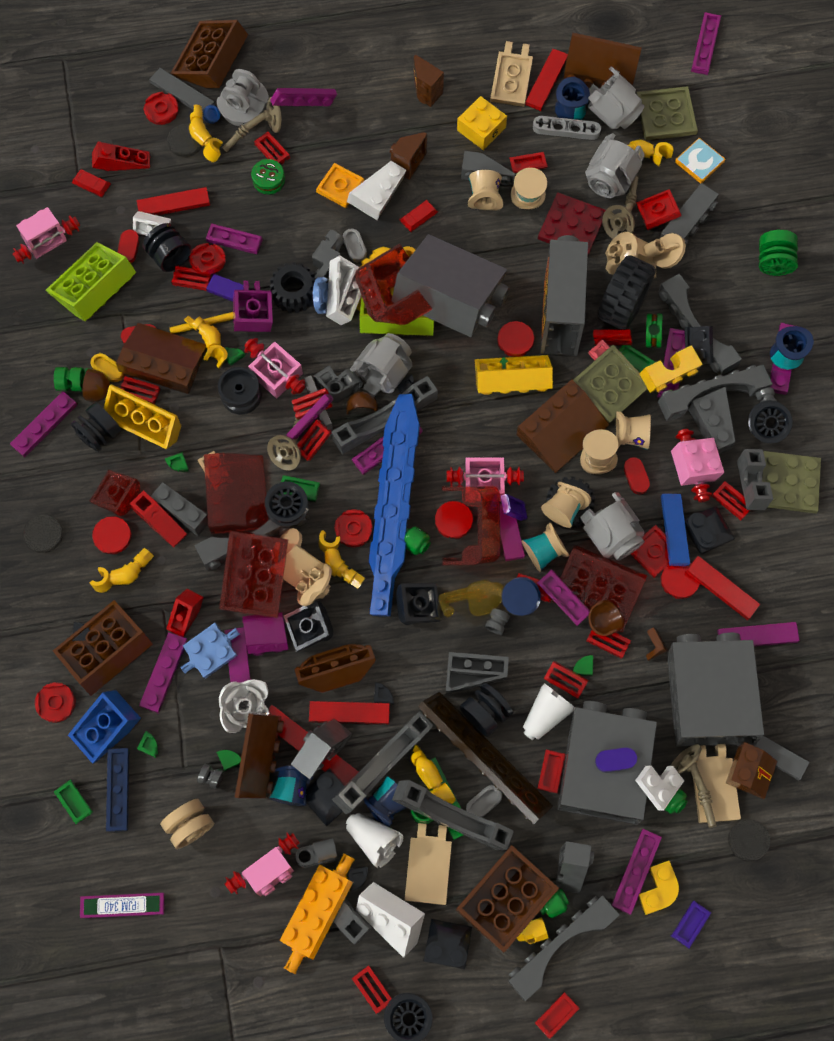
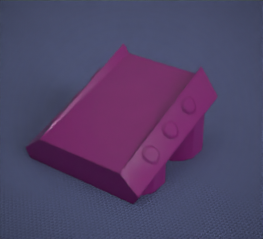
(265, 634)

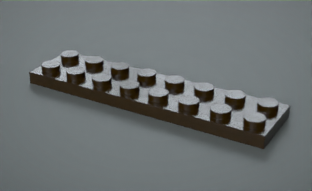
(486, 757)

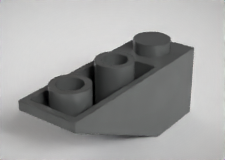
(478, 161)
(351, 922)

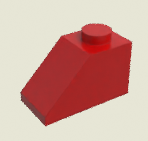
(184, 612)

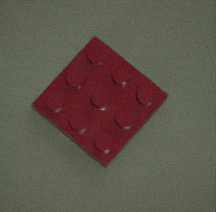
(572, 218)

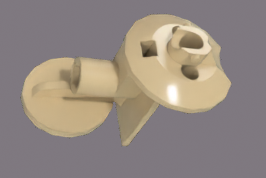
(661, 252)
(305, 571)

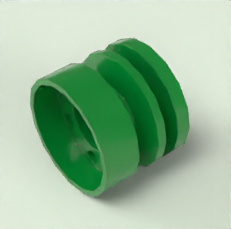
(778, 252)

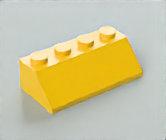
(520, 374)
(142, 417)

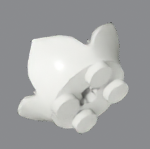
(252, 692)

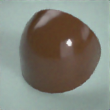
(95, 385)
(361, 400)
(605, 618)

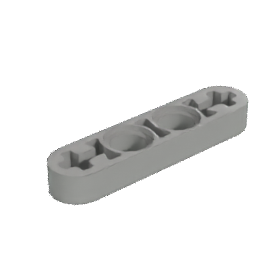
(566, 130)

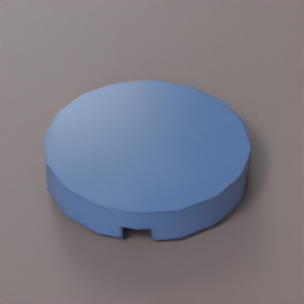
(320, 294)

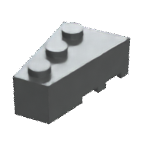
(714, 419)
(472, 670)
(319, 746)
(573, 866)

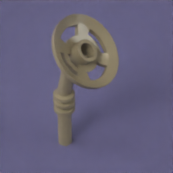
(270, 115)
(621, 220)
(285, 450)
(689, 763)

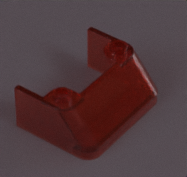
(375, 282)
(488, 502)

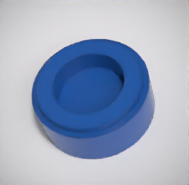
(211, 114)

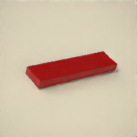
(546, 79)
(174, 202)
(722, 588)
(349, 712)

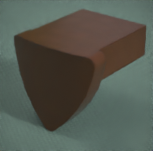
(658, 643)

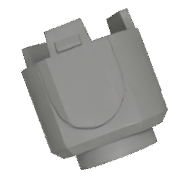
(615, 102)
(613, 167)
(383, 364)
(614, 529)

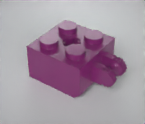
(252, 309)

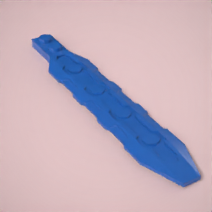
(393, 506)

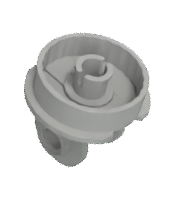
(242, 98)

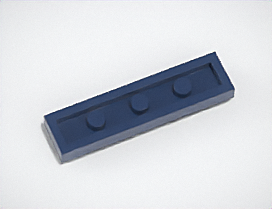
(117, 790)

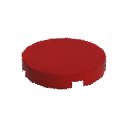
(161, 108)
(207, 258)
(515, 339)
(453, 519)
(353, 528)
(111, 535)
(678, 582)
(55, 702)

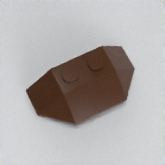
(335, 667)

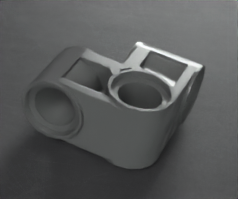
(346, 382)
(321, 853)

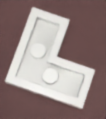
(660, 788)

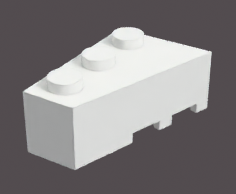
(377, 190)
(342, 290)
(391, 917)

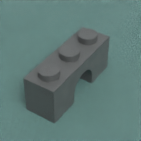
(751, 466)
(185, 511)

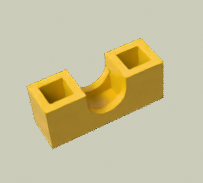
(658, 377)

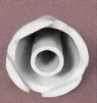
(546, 713)
(374, 838)

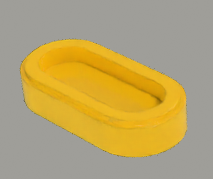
(106, 365)

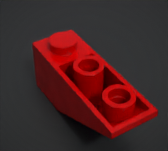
(115, 157)
(158, 518)

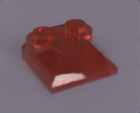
(116, 493)

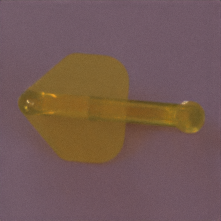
(481, 597)

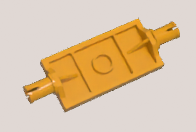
(316, 912)

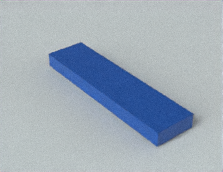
(675, 530)

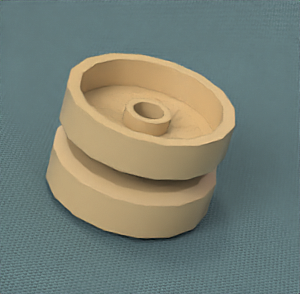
(187, 823)

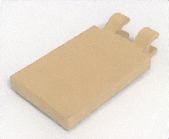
(512, 76)
(714, 774)
(428, 867)

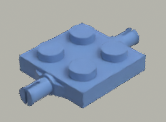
(210, 650)

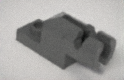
(325, 252)

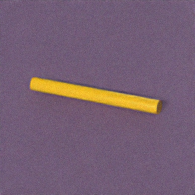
(212, 320)

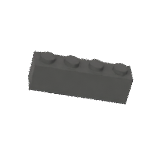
(693, 213)

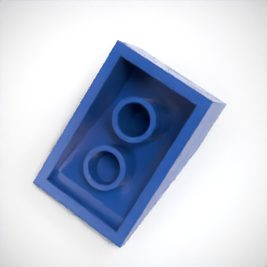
(104, 725)

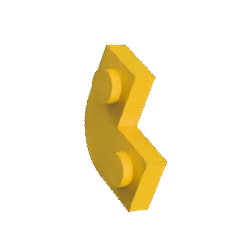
(666, 889)

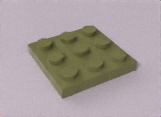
(667, 113)
(611, 383)
(793, 481)

